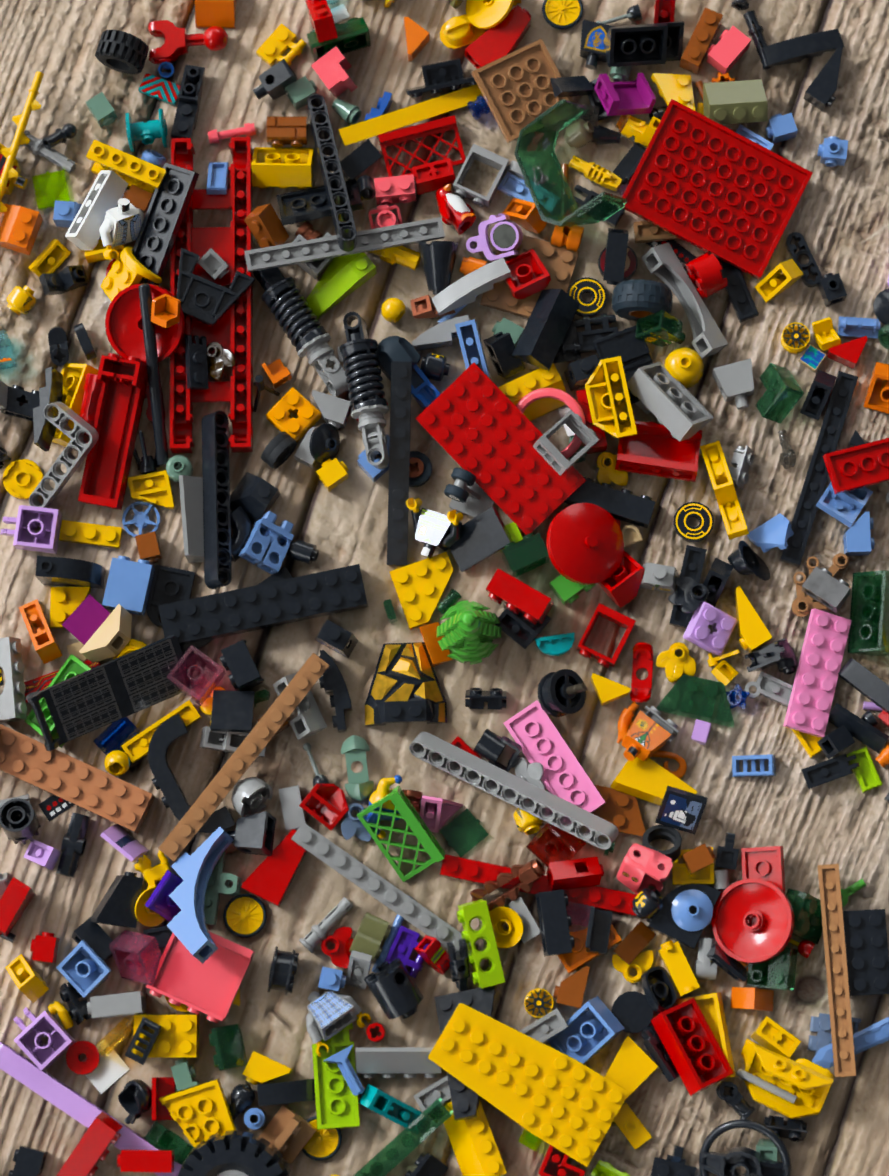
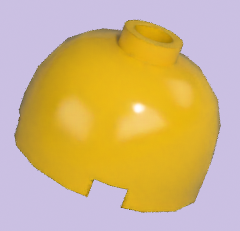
(685, 366)

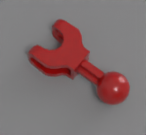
(178, 40)

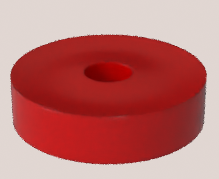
(89, 1064)

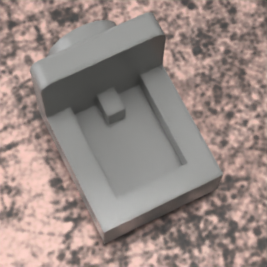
(213, 264)

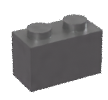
(826, 589)

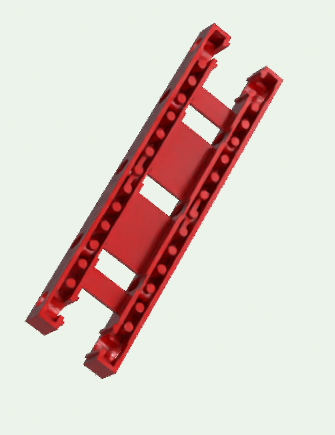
(235, 327)

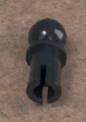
(60, 136)

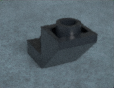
(64, 281)

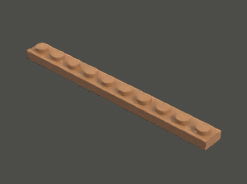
(836, 970)

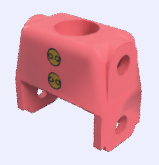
(644, 868)

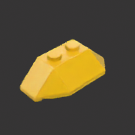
(610, 399)

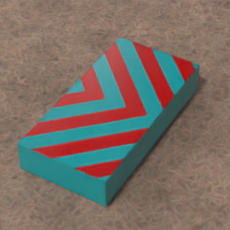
(160, 89)

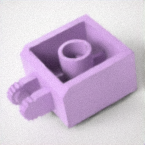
(29, 518)
(31, 1038)

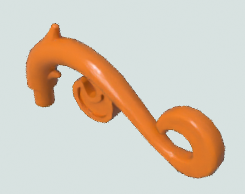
(625, 720)

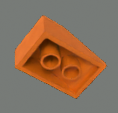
(19, 228)

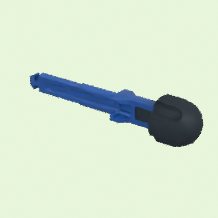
(399, 349)

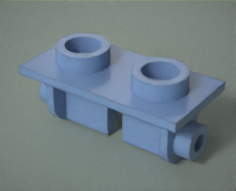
(858, 327)

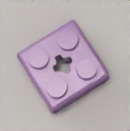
(699, 633)

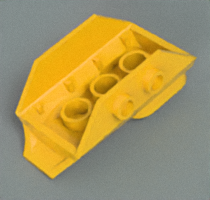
(800, 1077)

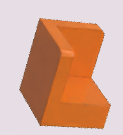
(165, 311)
(277, 373)

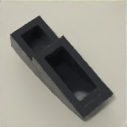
(286, 1092)

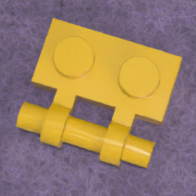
(278, 43)

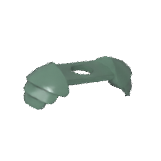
(358, 785)

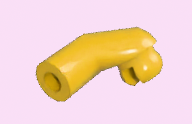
(63, 1014)

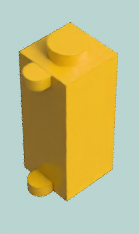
(678, 967)

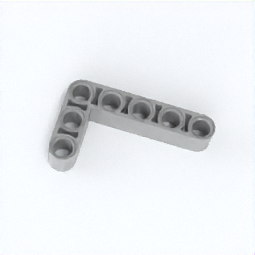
(66, 457)

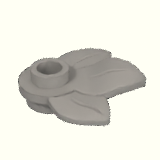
(531, 773)

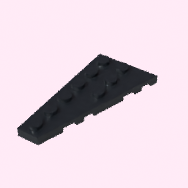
(463, 1099)

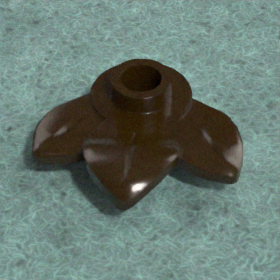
(218, 360)

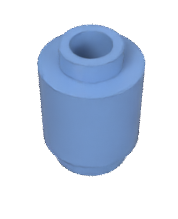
(261, 1118)

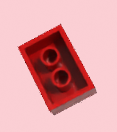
(519, 597)

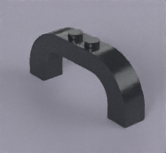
(166, 781)

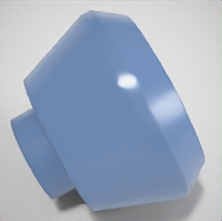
(153, 157)

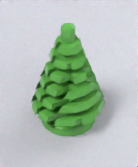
(469, 632)

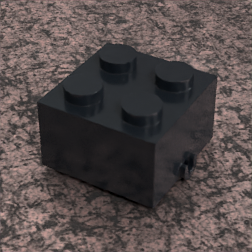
(241, 665)

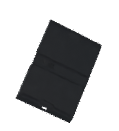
(632, 352)

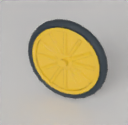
(562, 13)
(245, 915)
(323, 1143)

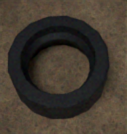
(664, 832)

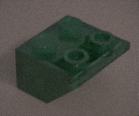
(806, 915)
(775, 973)
(228, 1047)

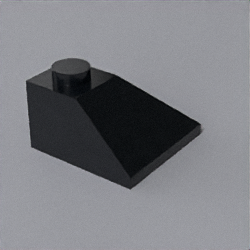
(254, 496)

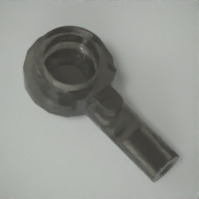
(787, 457)

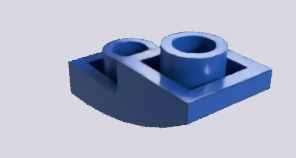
(382, 106)

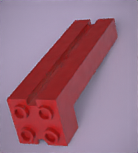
(117, 424)

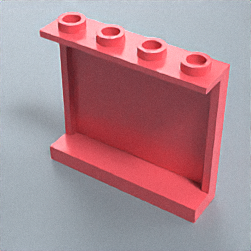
(202, 986)

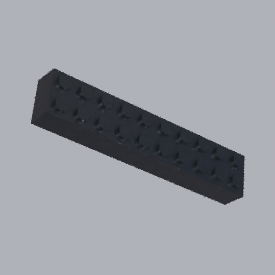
(264, 605)

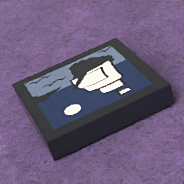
(681, 810)

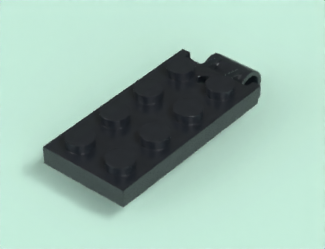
(313, 202)

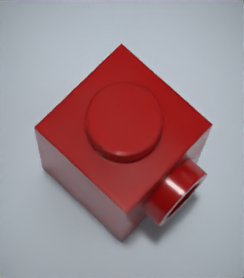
(45, 947)

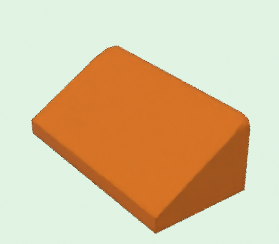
(430, 638)

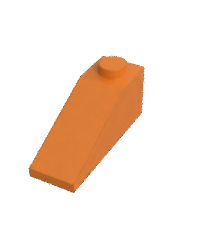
(40, 631)

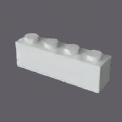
(102, 196)

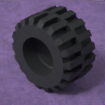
(122, 51)

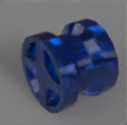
(478, 107)

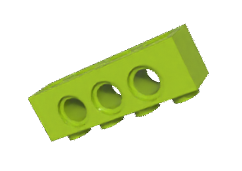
(493, 974)

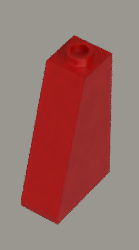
(500, 39)
(276, 872)

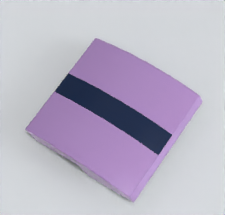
(124, 842)

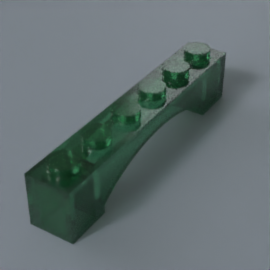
(407, 1140)

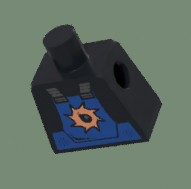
(336, 638)

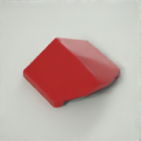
(326, 804)

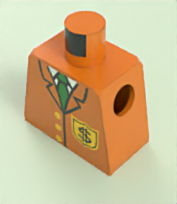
(644, 738)

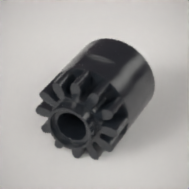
(19, 820)

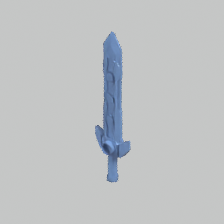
(863, 1040)

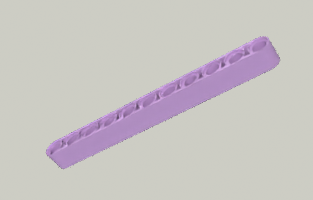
(68, 1099)

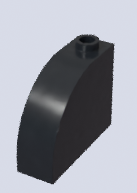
(69, 572)
(664, 923)

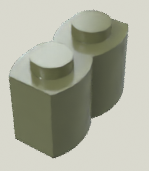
(370, 935)

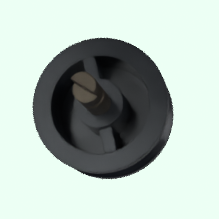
(561, 693)

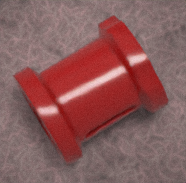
(377, 1038)

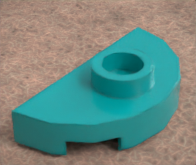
(556, 644)

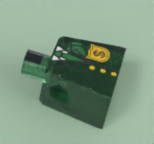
(660, 329)

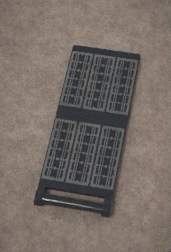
(108, 692)

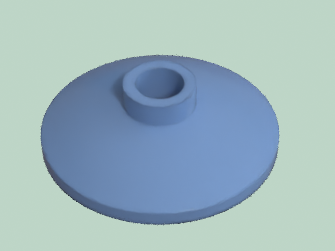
(681, 914)

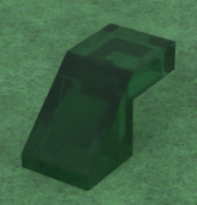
(165, 1139)

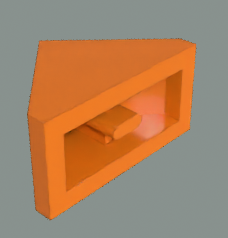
(415, 38)
(752, 998)

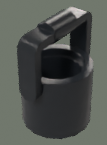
(491, 746)

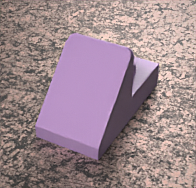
(42, 854)

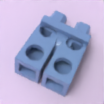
(268, 543)

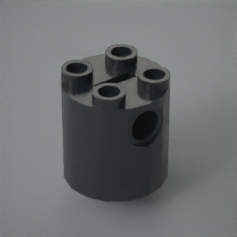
(394, 989)

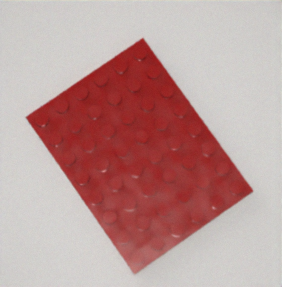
(715, 189)

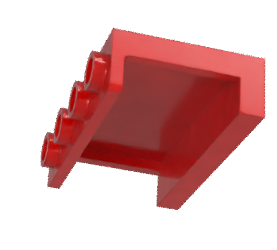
(659, 453)

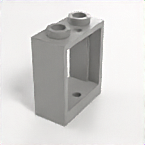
(488, 158)
(553, 455)
(117, 1005)

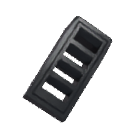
(144, 1022)

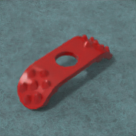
(642, 658)

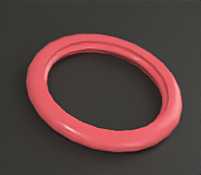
(564, 397)

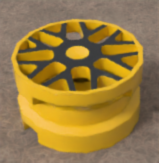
(795, 338)
(538, 1002)

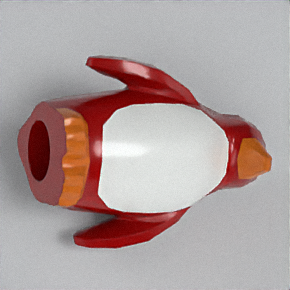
(454, 210)

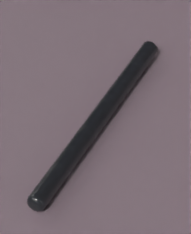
(153, 375)

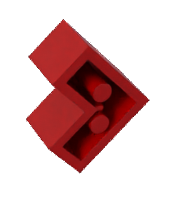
(555, 1165)

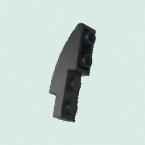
(188, 102)
(333, 682)

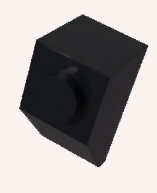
(818, 394)
(716, 580)

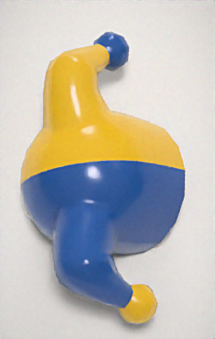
(382, 790)

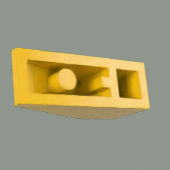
(750, 626)

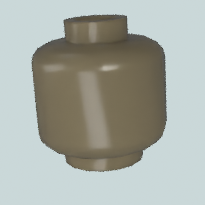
(579, 133)

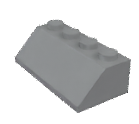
(669, 401)
(192, 517)
(395, 1060)

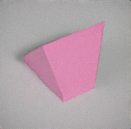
(437, 812)

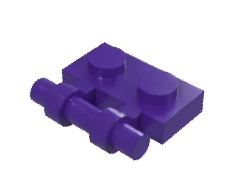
(402, 948)

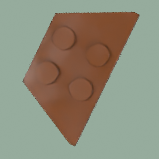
(621, 811)

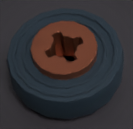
(422, 471)

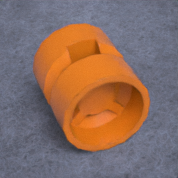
(567, 236)

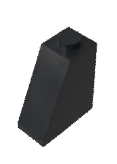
(615, 256)
(119, 902)

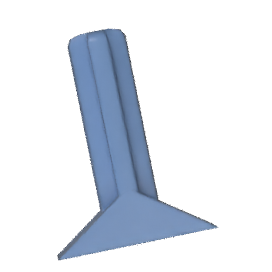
(347, 1070)

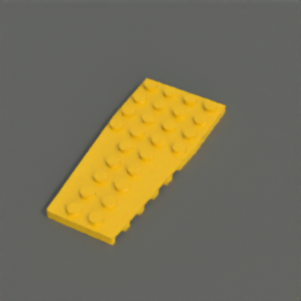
(530, 1082)

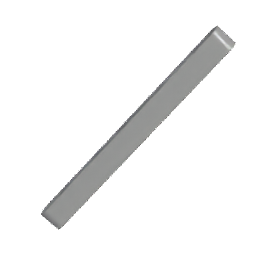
(514, 790)

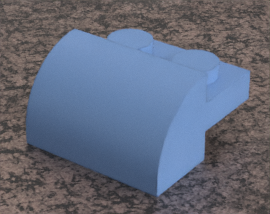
(844, 505)

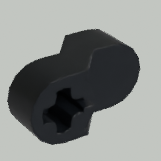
(56, 336)

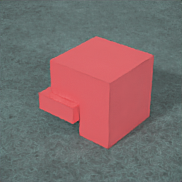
(333, 73)

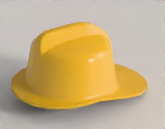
(459, 32)

